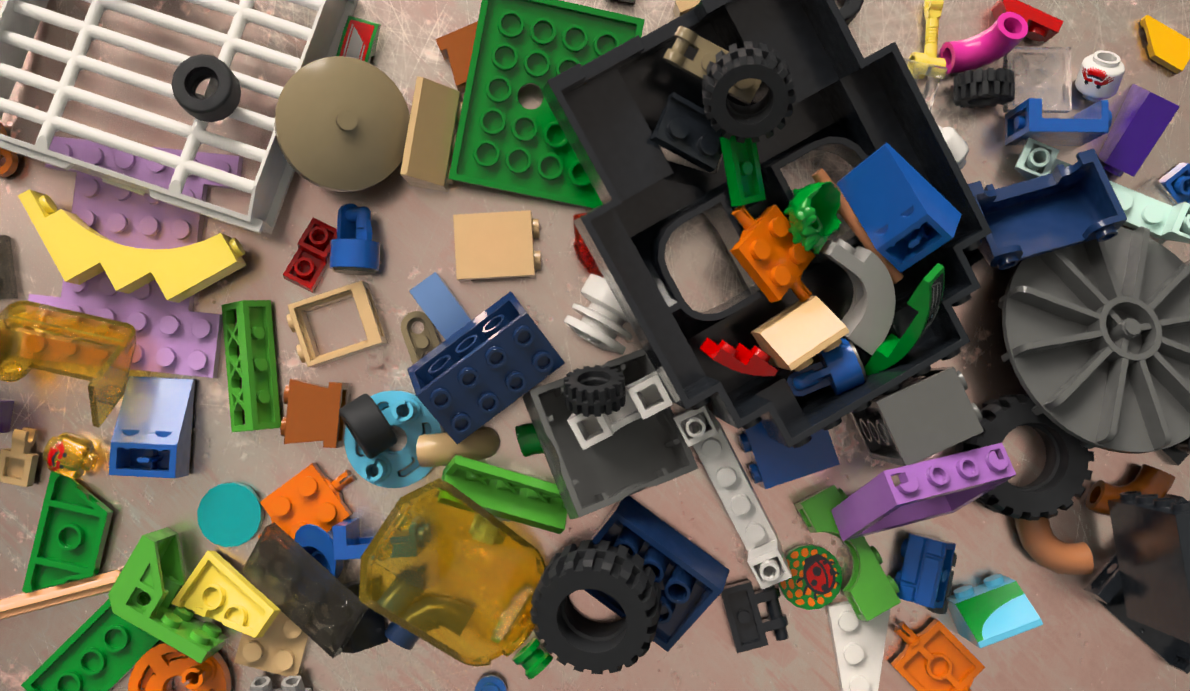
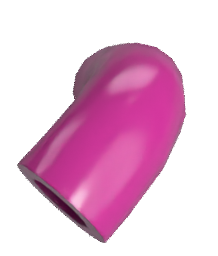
(986, 46)

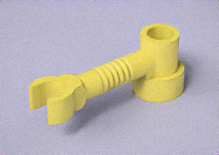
(932, 14)

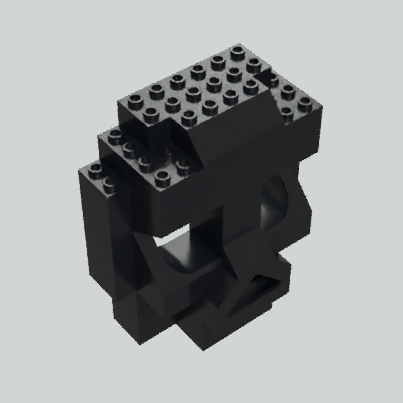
(840, 108)

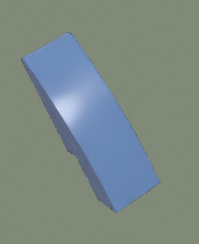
(440, 305)

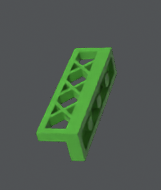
(254, 365)
(509, 497)

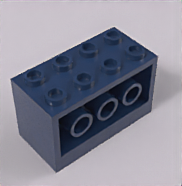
(483, 368)

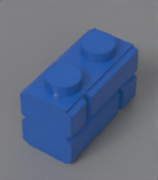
(925, 570)

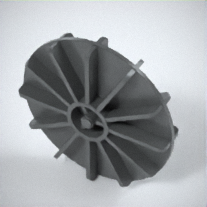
(1104, 341)

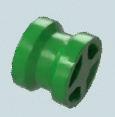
(532, 658)

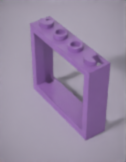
(955, 477)

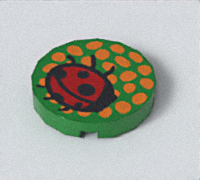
(814, 577)

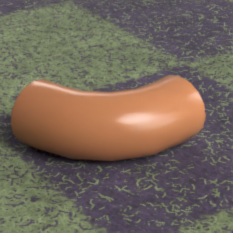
(1050, 551)

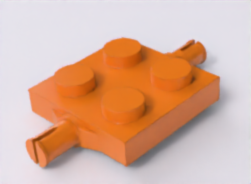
(770, 254)
(308, 500)
(935, 659)

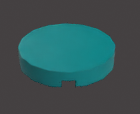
(230, 514)

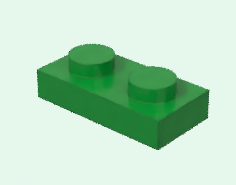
(742, 171)

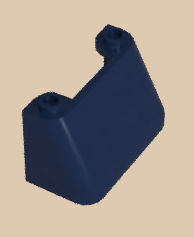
(1048, 212)

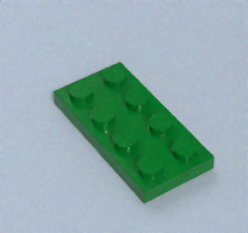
(93, 656)

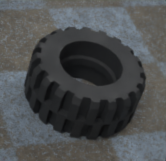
(1064, 466)
(591, 643)

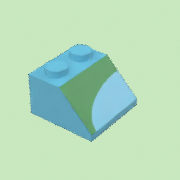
(992, 611)

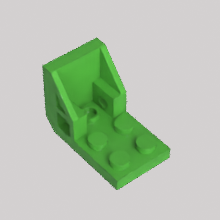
(146, 592)

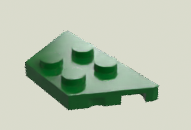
(68, 535)

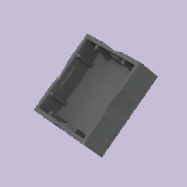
(618, 466)

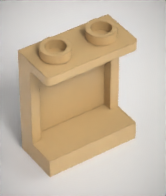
(496, 245)

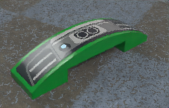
(924, 300)

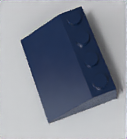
(685, 572)

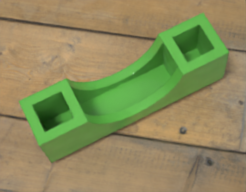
(869, 588)

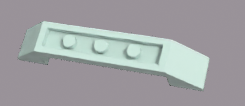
(1141, 210)

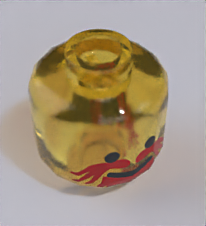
(70, 455)

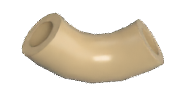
(440, 448)

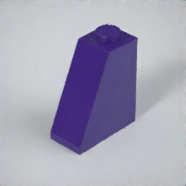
(1136, 131)

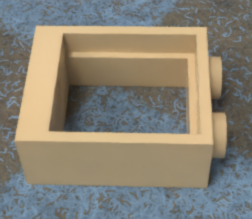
(368, 313)

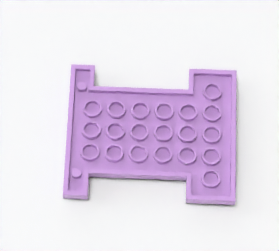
(167, 332)

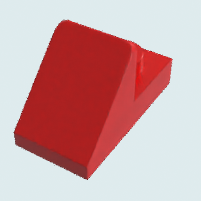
(1040, 24)

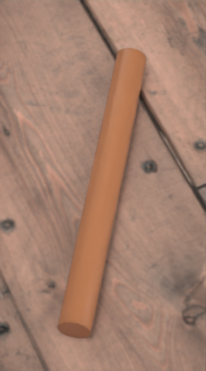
(853, 222)

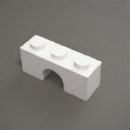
(643, 400)

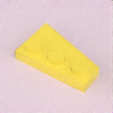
(226, 596)

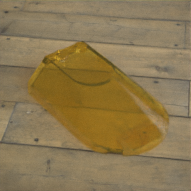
(452, 575)

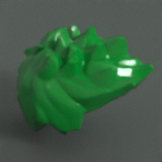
(814, 214)

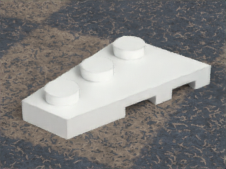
(857, 647)

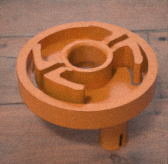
(163, 668)

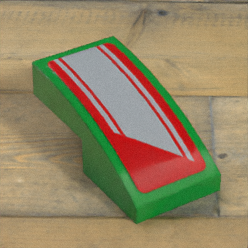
(359, 39)

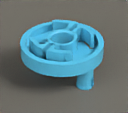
(408, 413)

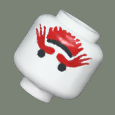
(1100, 76)

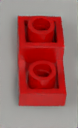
(312, 255)
(740, 359)

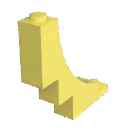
(85, 253)

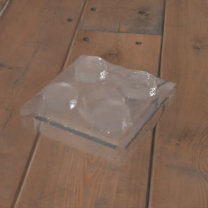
(1041, 74)

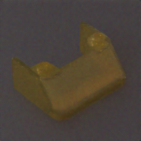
(69, 346)

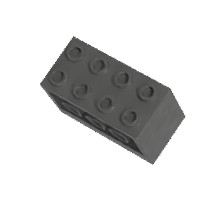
(919, 418)

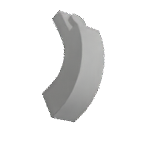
(873, 295)

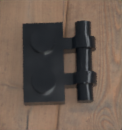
(745, 619)

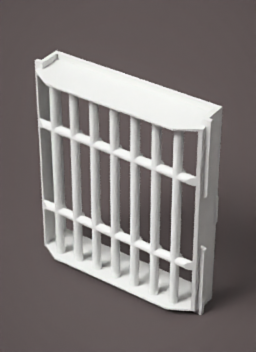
(17, 30)

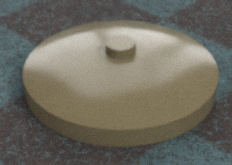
(341, 124)

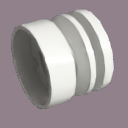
(602, 318)

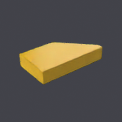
(1166, 45)

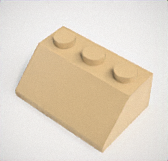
(431, 135)

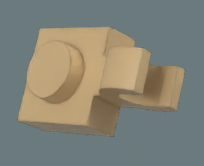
(18, 463)

